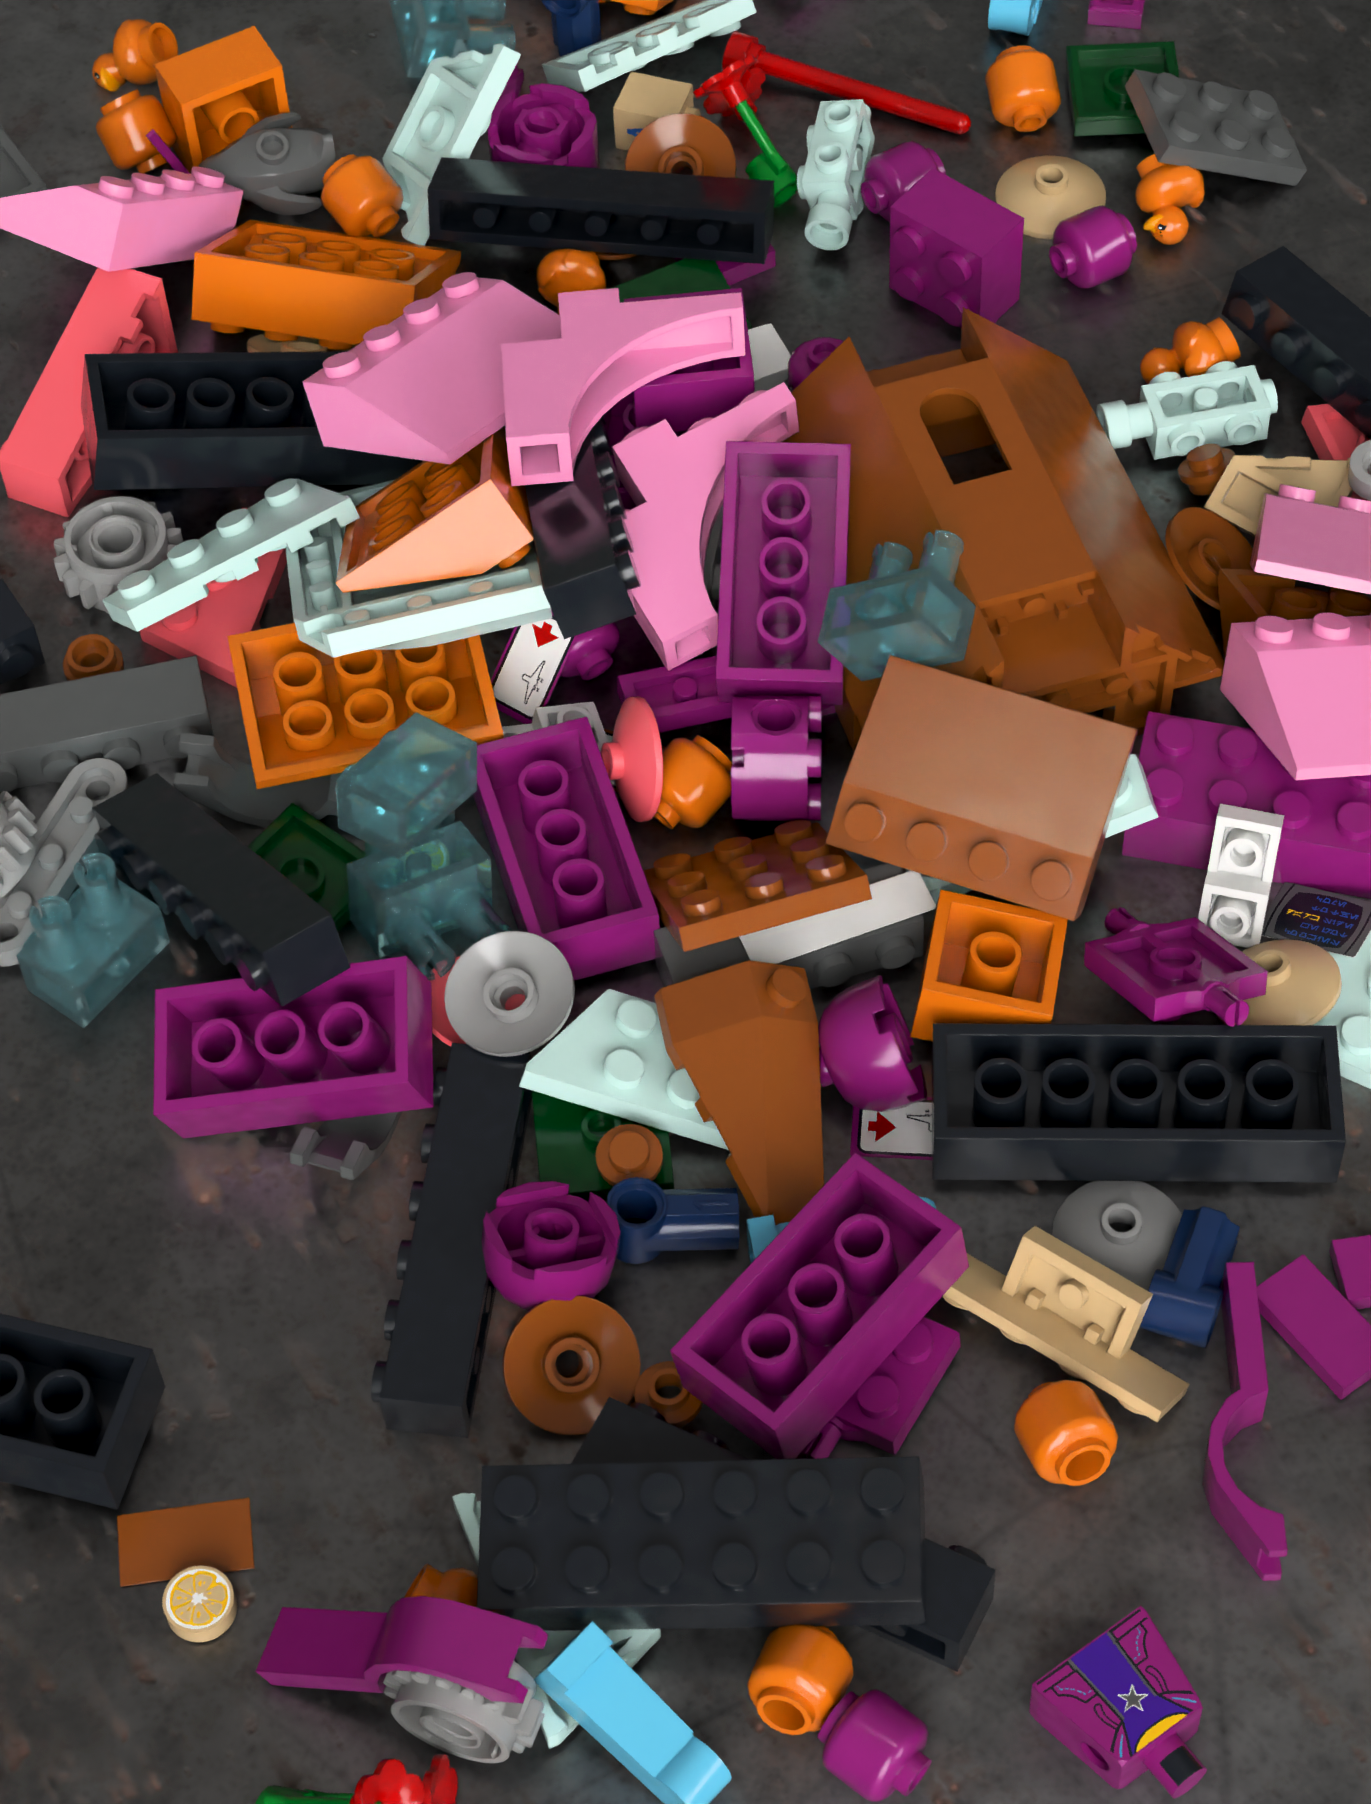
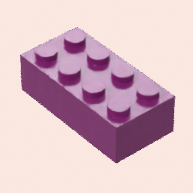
(778, 562)
(1207, 764)
(565, 847)
(338, 1052)
(820, 1308)

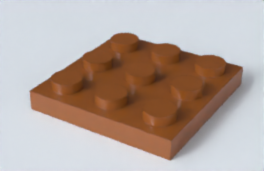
(754, 884)

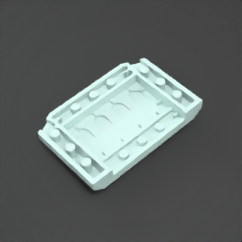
(408, 613)

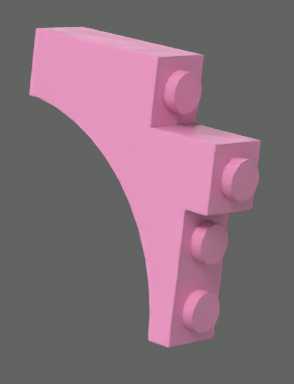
(604, 353)
(677, 501)

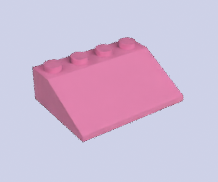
(128, 221)
(429, 377)
(1314, 540)
(1305, 690)

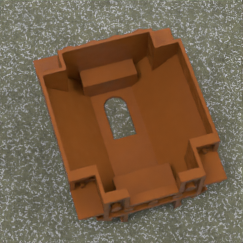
(1055, 549)

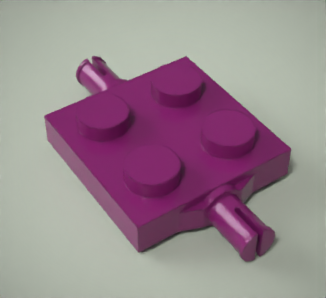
(1175, 968)
(893, 1394)

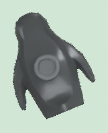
(277, 164)

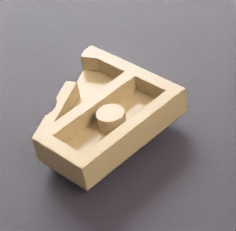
(1248, 477)

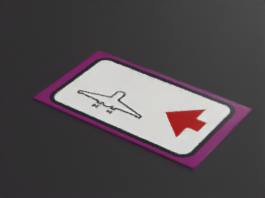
(530, 668)
(893, 1133)

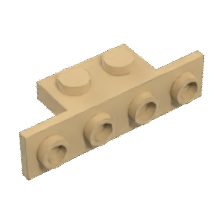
(1073, 1316)

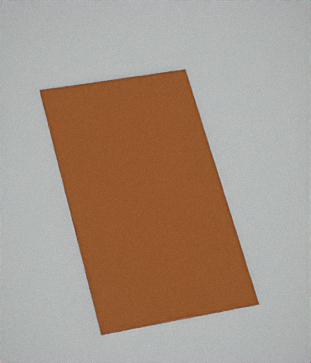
(169, 1540)

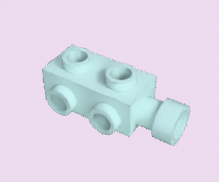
(834, 171)
(1183, 413)

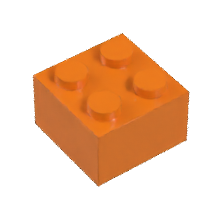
(220, 93)
(988, 964)

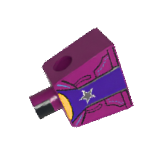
(1124, 1707)

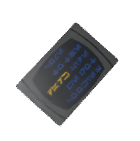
(1319, 917)

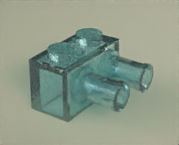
(442, 29)
(901, 610)
(406, 785)
(422, 895)
(92, 943)

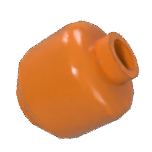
(1023, 88)
(125, 130)
(361, 196)
(693, 782)
(1066, 1432)
(799, 1678)

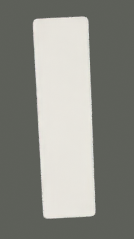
(890, 903)

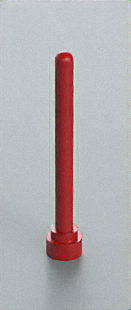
(743, 45)

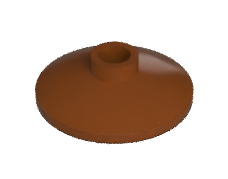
(682, 142)
(1201, 545)
(606, 1365)

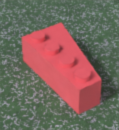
(47, 449)

